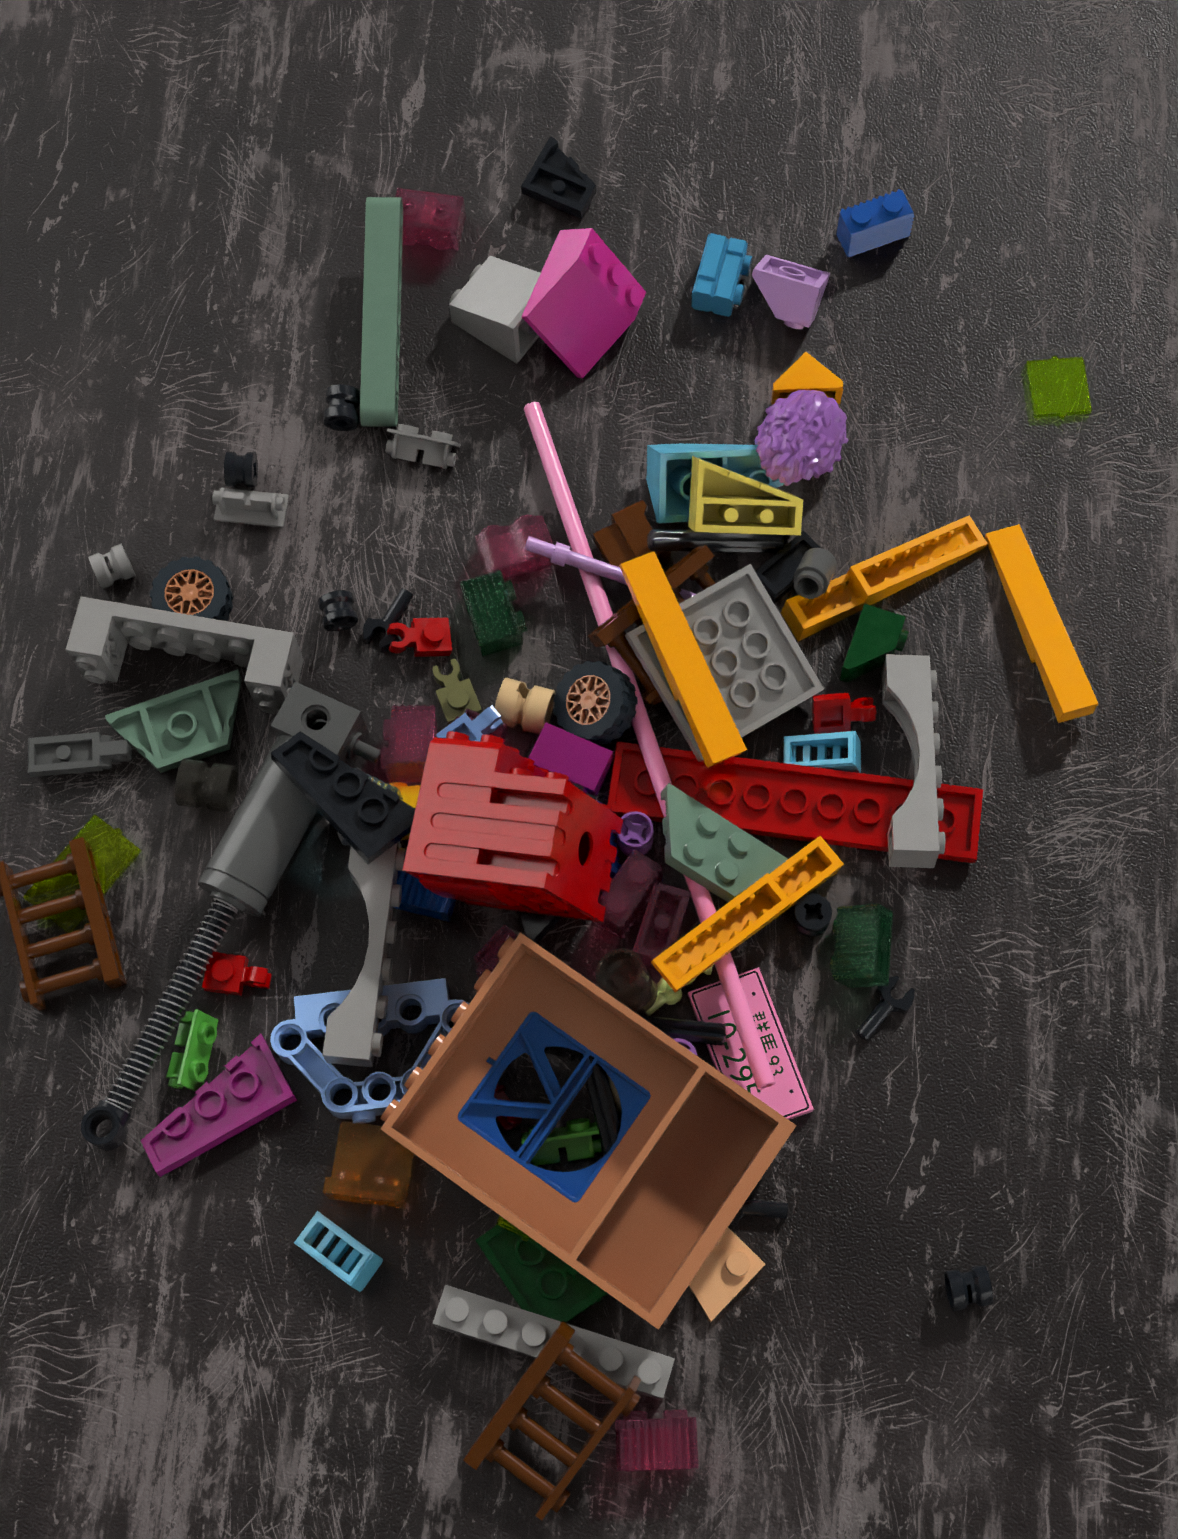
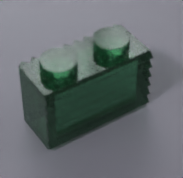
(492, 612)
(862, 945)

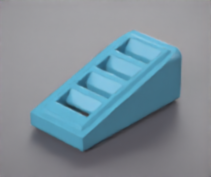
(832, 740)
(358, 1266)

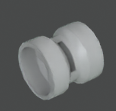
(119, 562)

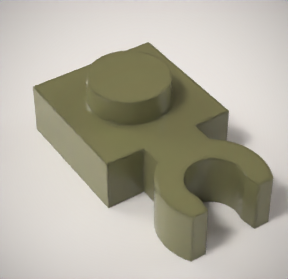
(455, 695)

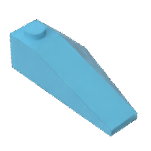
(670, 473)

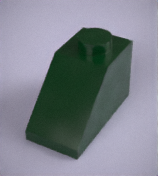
(875, 635)

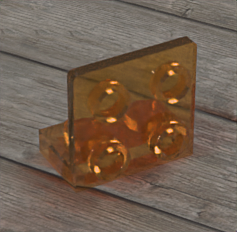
(369, 1167)

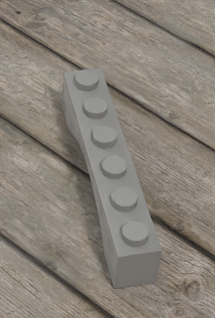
(914, 827)
(353, 1025)
(529, 1332)

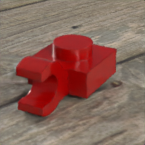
(835, 712)
(231, 972)

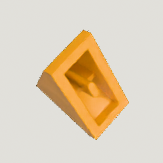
(807, 375)

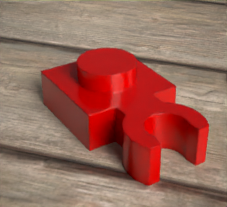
(426, 636)

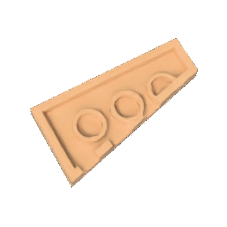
(724, 1274)

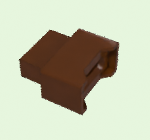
(627, 536)

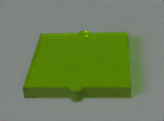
(1058, 387)

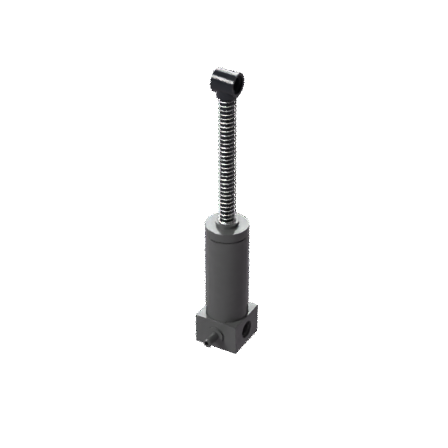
(239, 879)

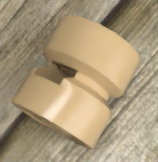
(524, 706)

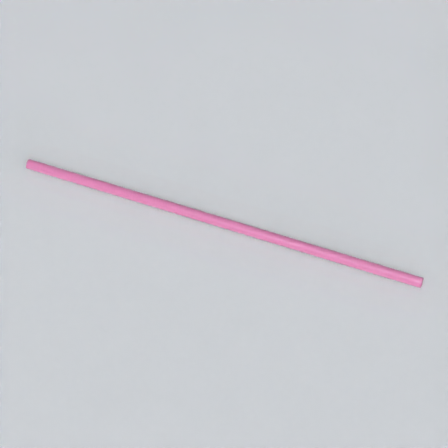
(646, 738)

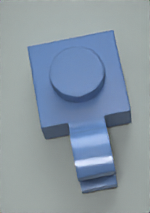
(483, 724)

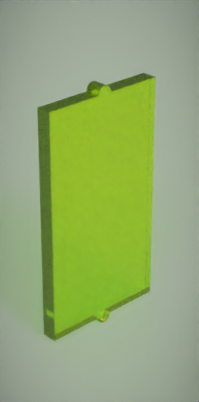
(112, 857)

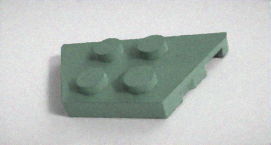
(182, 723)
(712, 848)

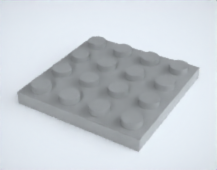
(746, 650)

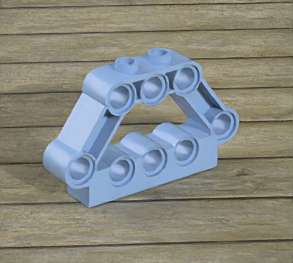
(311, 1023)

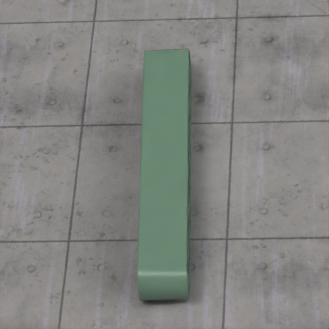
(381, 312)

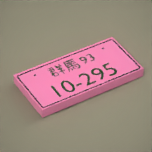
(710, 1005)

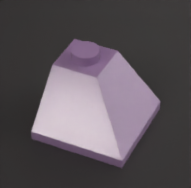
(791, 289)

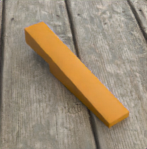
(883, 576)
(1041, 625)
(682, 660)
(747, 914)

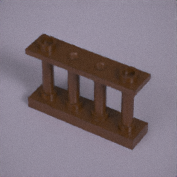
(612, 630)
(97, 931)
(514, 1416)

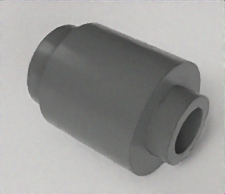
(814, 573)

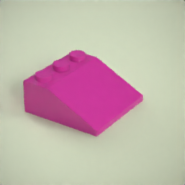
(582, 299)

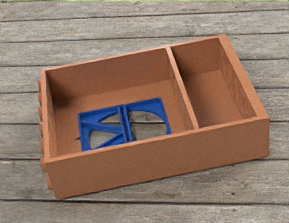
(666, 1186)

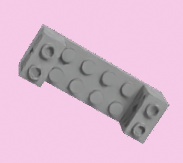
(106, 627)

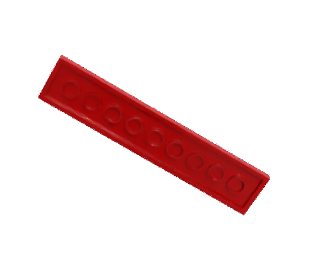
(794, 799)

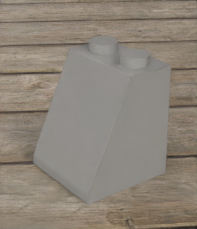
(493, 306)

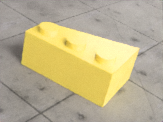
(737, 504)

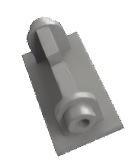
(408, 443)
(250, 507)

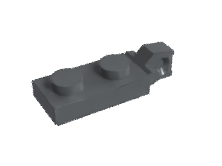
(75, 753)

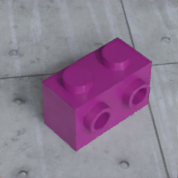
(572, 756)

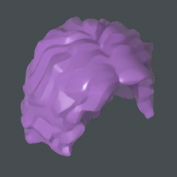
(801, 436)

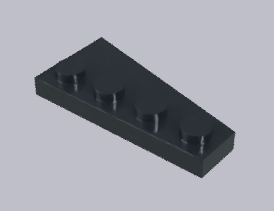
(351, 802)

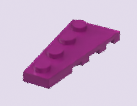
(232, 1102)

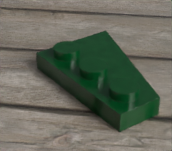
(537, 1276)

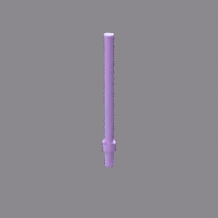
(561, 554)

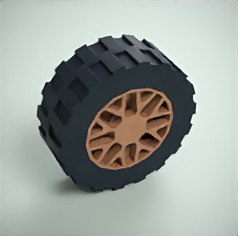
(193, 589)
(579, 698)

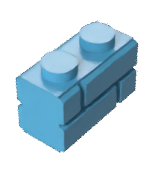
(720, 275)

